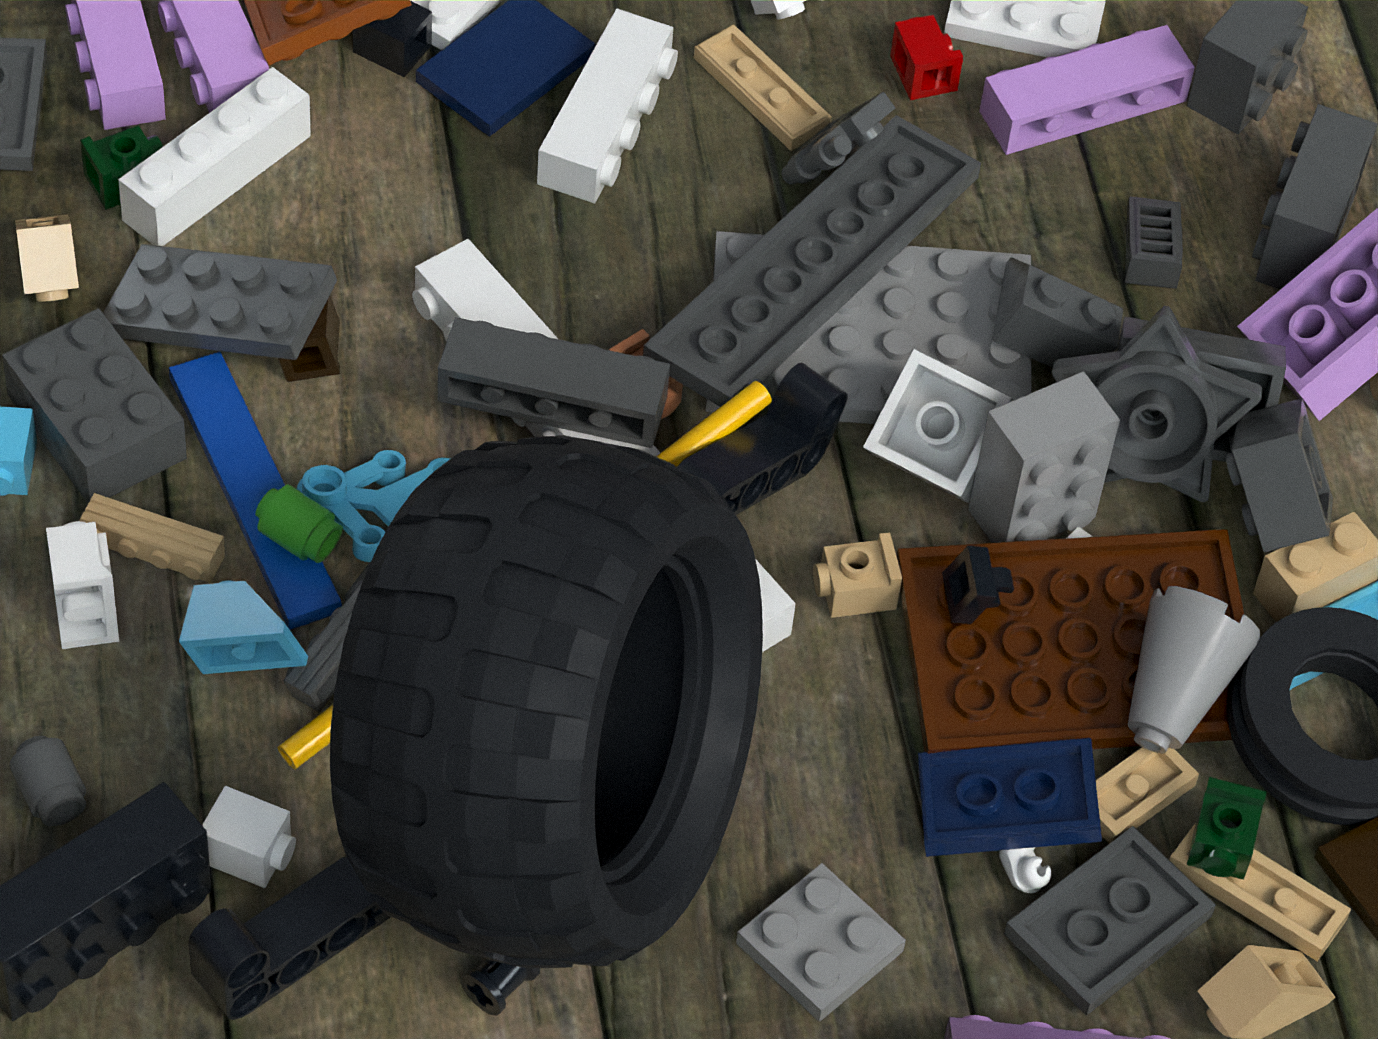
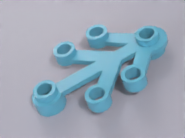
(344, 493)

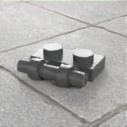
(837, 140)

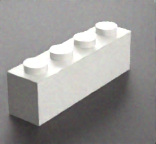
(606, 106)
(215, 157)

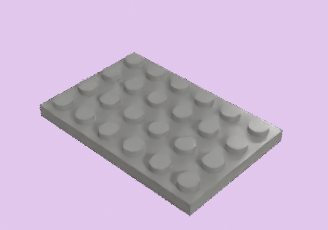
(919, 301)

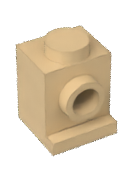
(859, 577)

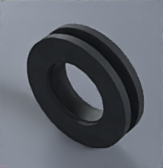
(1268, 732)

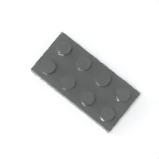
(220, 301)

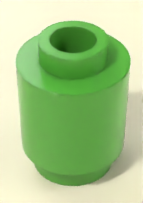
(298, 523)

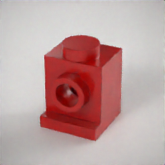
(925, 58)

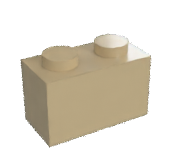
(1319, 569)

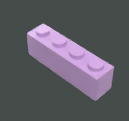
(215, 45)
(119, 59)
(1086, 89)

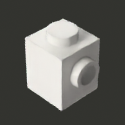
(248, 837)

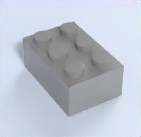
(1043, 462)

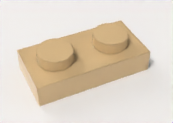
(1141, 789)

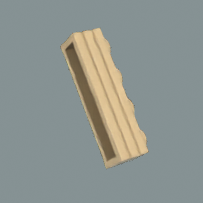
(156, 538)

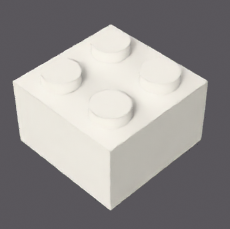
(935, 424)

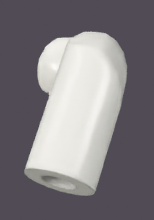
(1025, 869)

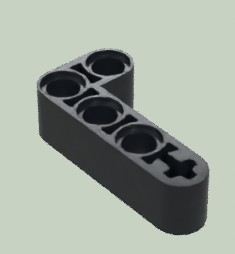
(775, 447)
(259, 959)

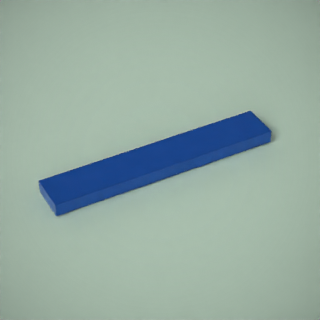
(245, 475)

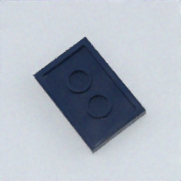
(505, 63)
(1009, 797)

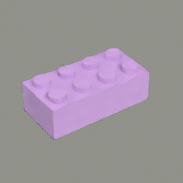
(1327, 321)

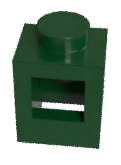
(114, 157)
(1226, 828)

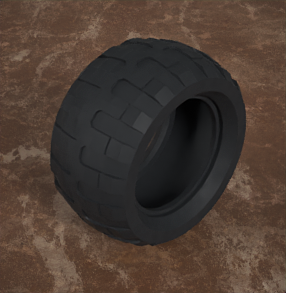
(547, 701)

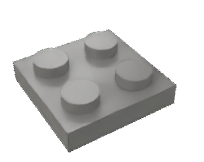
(820, 942)

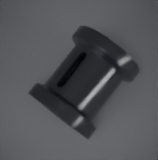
(493, 983)

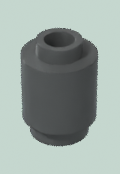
(48, 780)

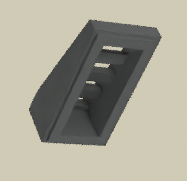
(1149, 267)

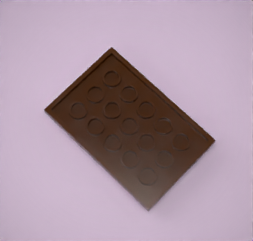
(1058, 647)

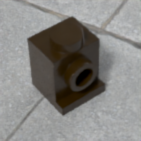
(320, 350)

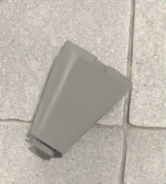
(1184, 664)

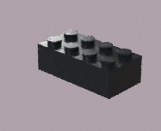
(99, 897)

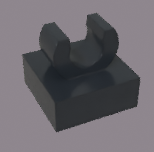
(974, 584)

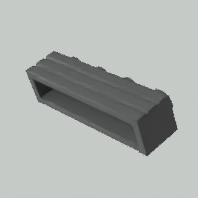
(317, 680)

